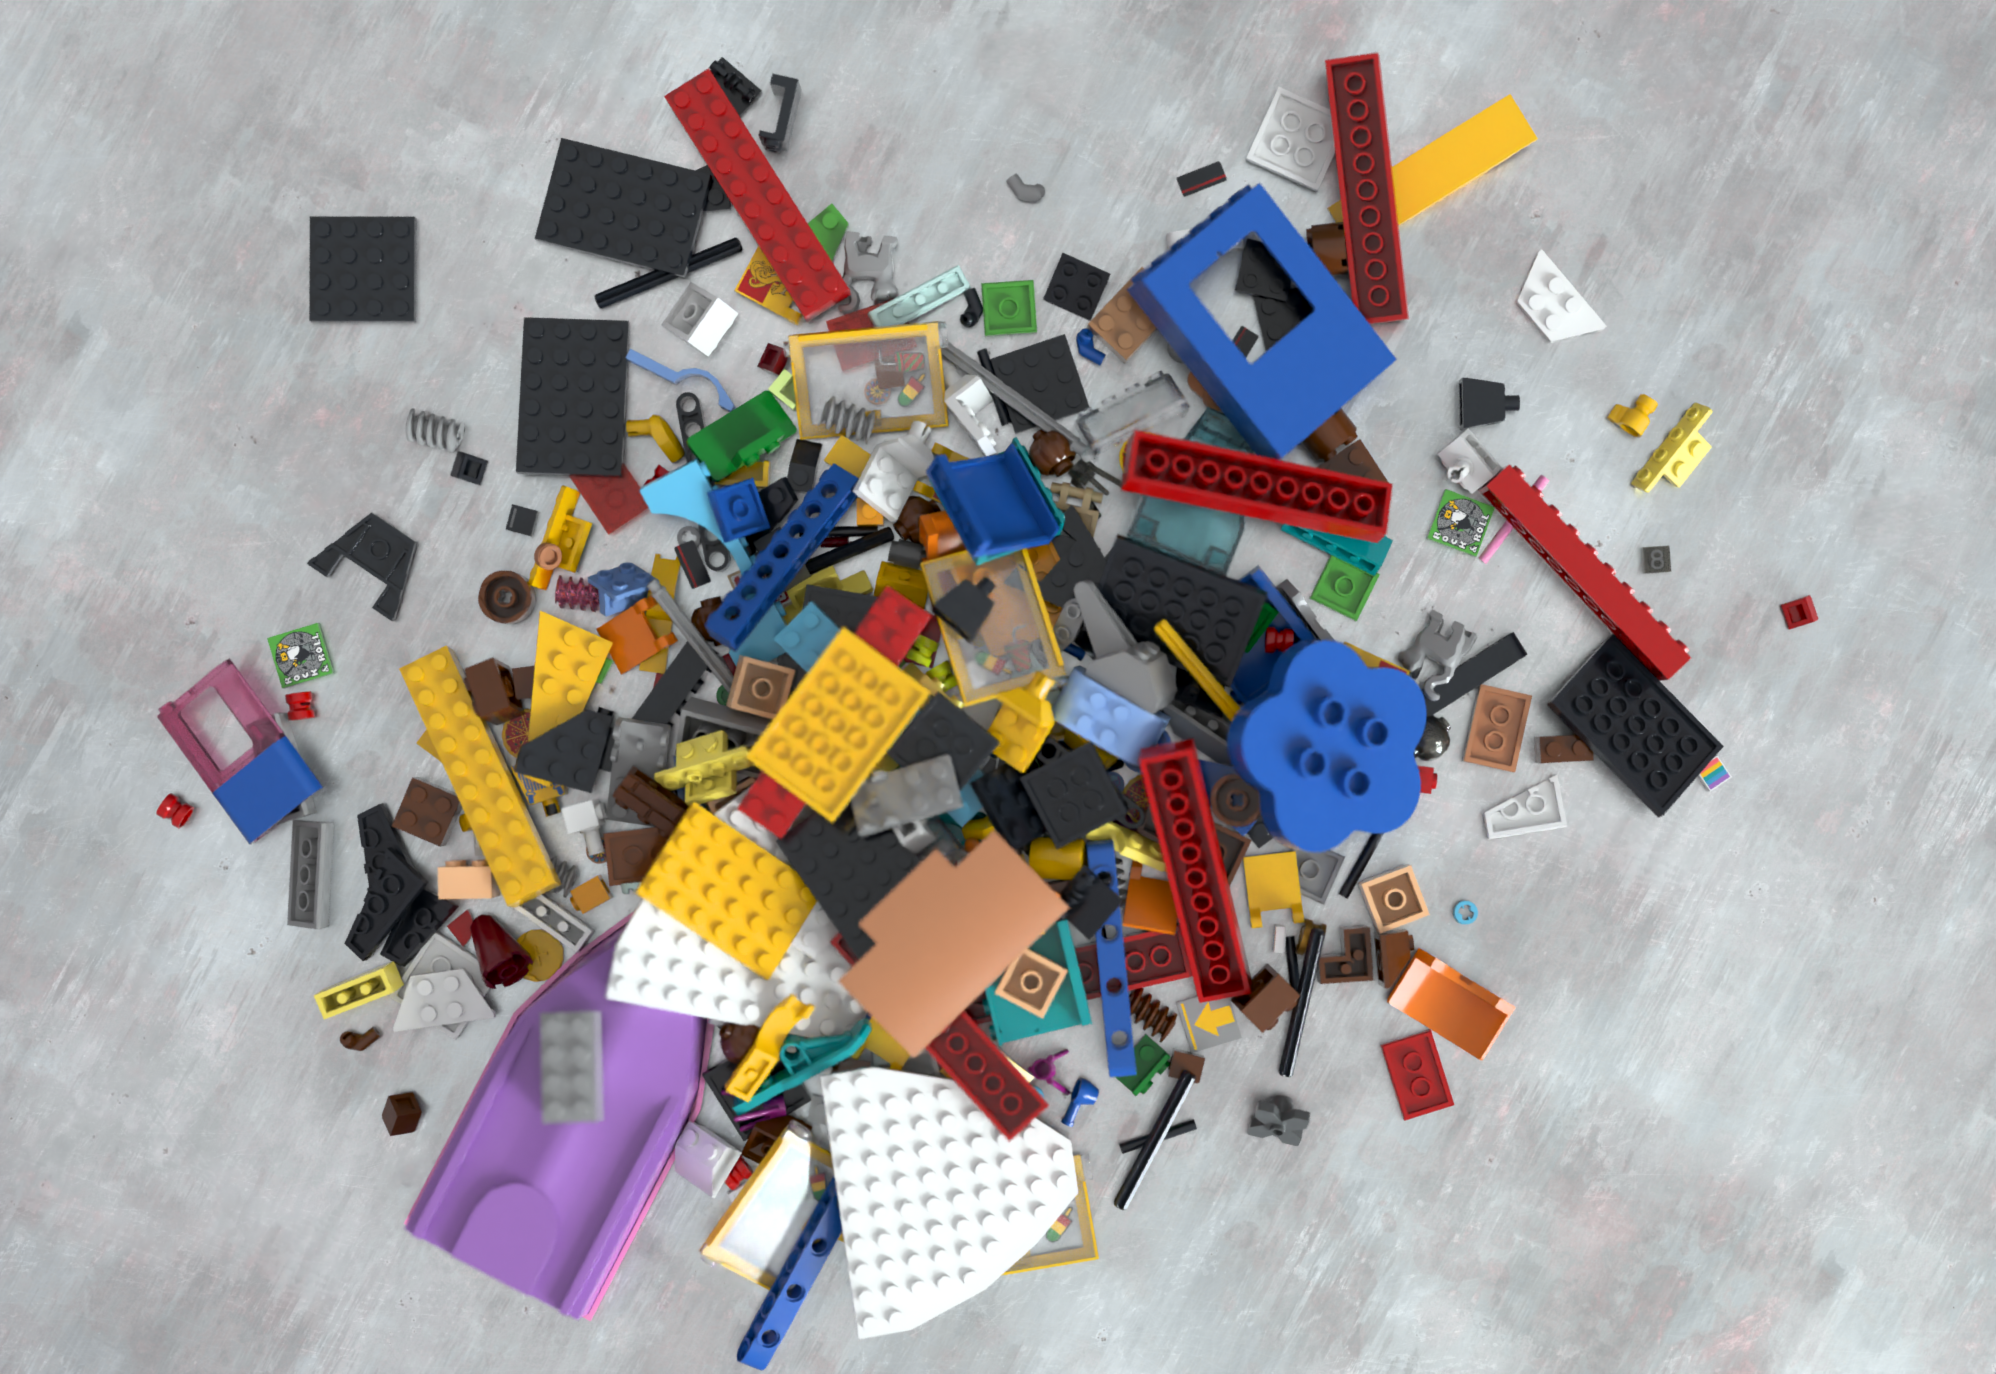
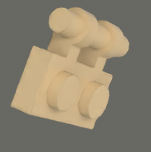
(1087, 515)

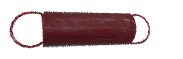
(834, 542)

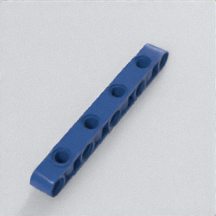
(1112, 965)
(800, 1269)

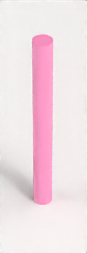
(1506, 528)

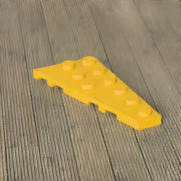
(564, 674)

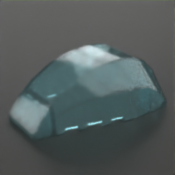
(1192, 531)

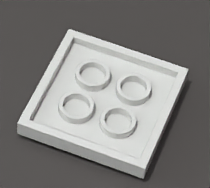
(1295, 140)
(437, 956)

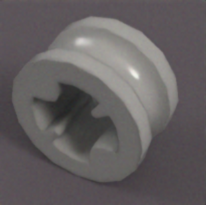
(694, 531)

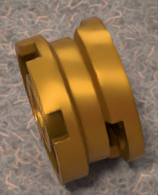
(1304, 935)

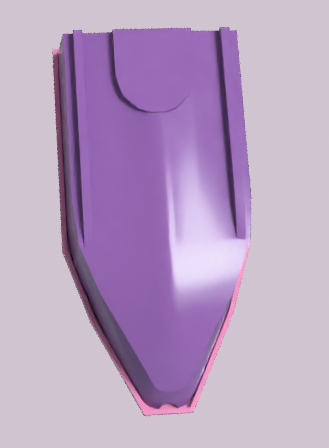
(564, 1200)

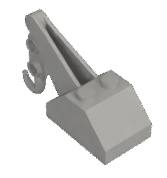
(1121, 664)

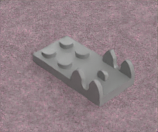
(639, 745)
(906, 795)

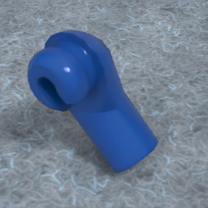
(1086, 347)

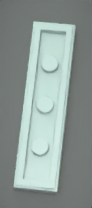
(921, 299)

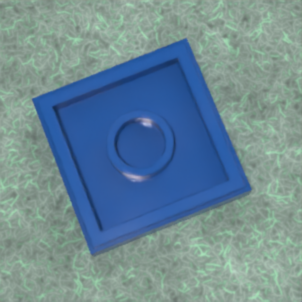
(738, 510)

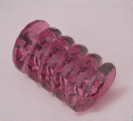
(576, 594)

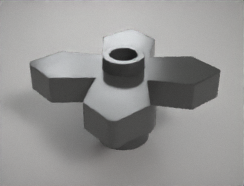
(1279, 1120)

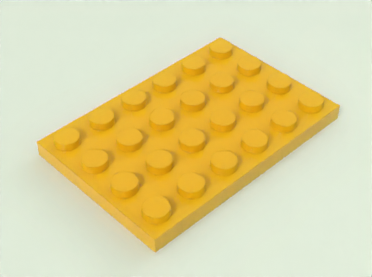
(838, 724)
(728, 891)

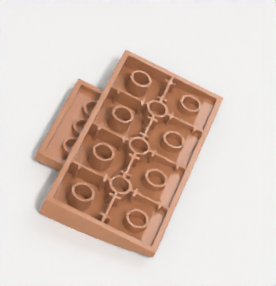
(948, 938)

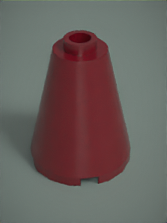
(498, 953)

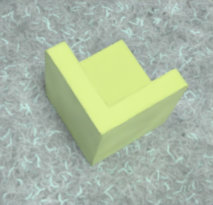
(784, 389)

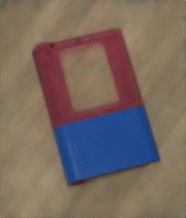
(264, 780)

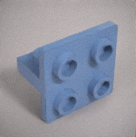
(620, 587)

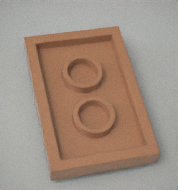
(1497, 728)

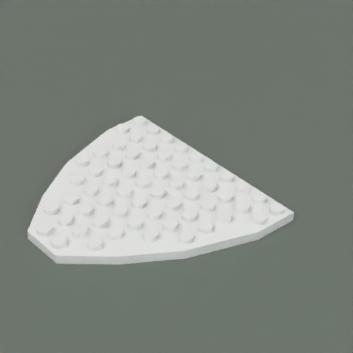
(678, 971)
(933, 1193)

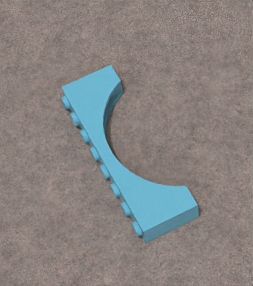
(685, 495)

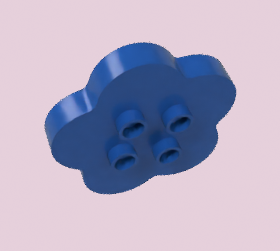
(1330, 746)

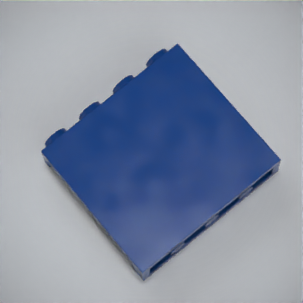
(993, 503)
(1256, 667)

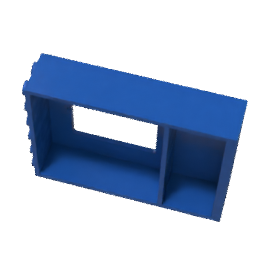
(1300, 376)

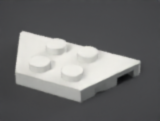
(1554, 303)
(441, 1000)

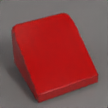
(1799, 612)

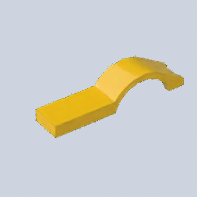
(667, 573)
(767, 1046)

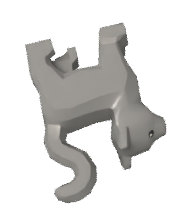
(867, 265)
(1443, 650)

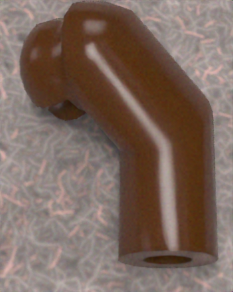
(359, 1041)

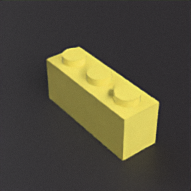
(358, 990)

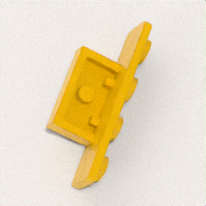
(565, 532)

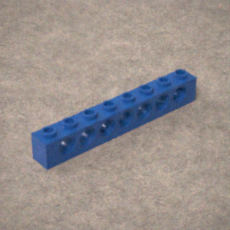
(734, 632)

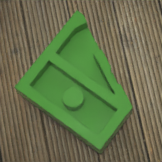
(829, 229)

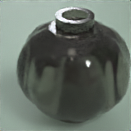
(1434, 740)

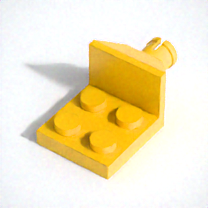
(1023, 722)

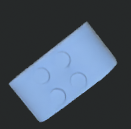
(1107, 717)

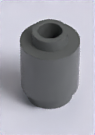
(906, 554)

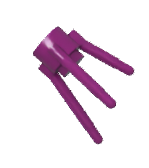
(1045, 1070)
(771, 1109)

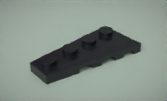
(390, 896)

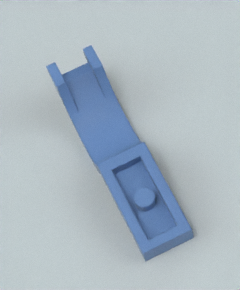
(676, 377)

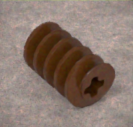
(1151, 1014)

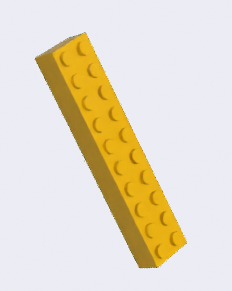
(480, 778)

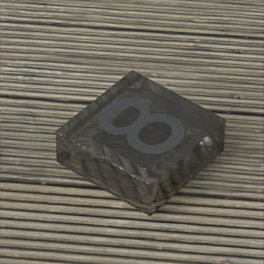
(1656, 559)

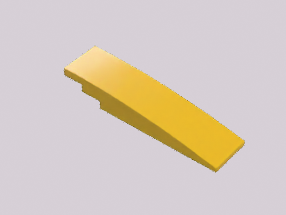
(1456, 158)

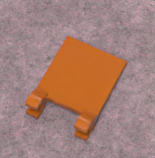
(633, 636)
(1149, 903)

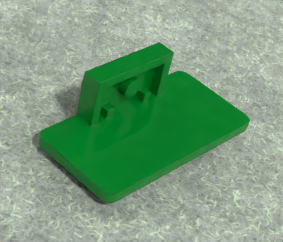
(742, 436)

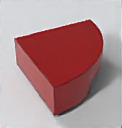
(461, 927)

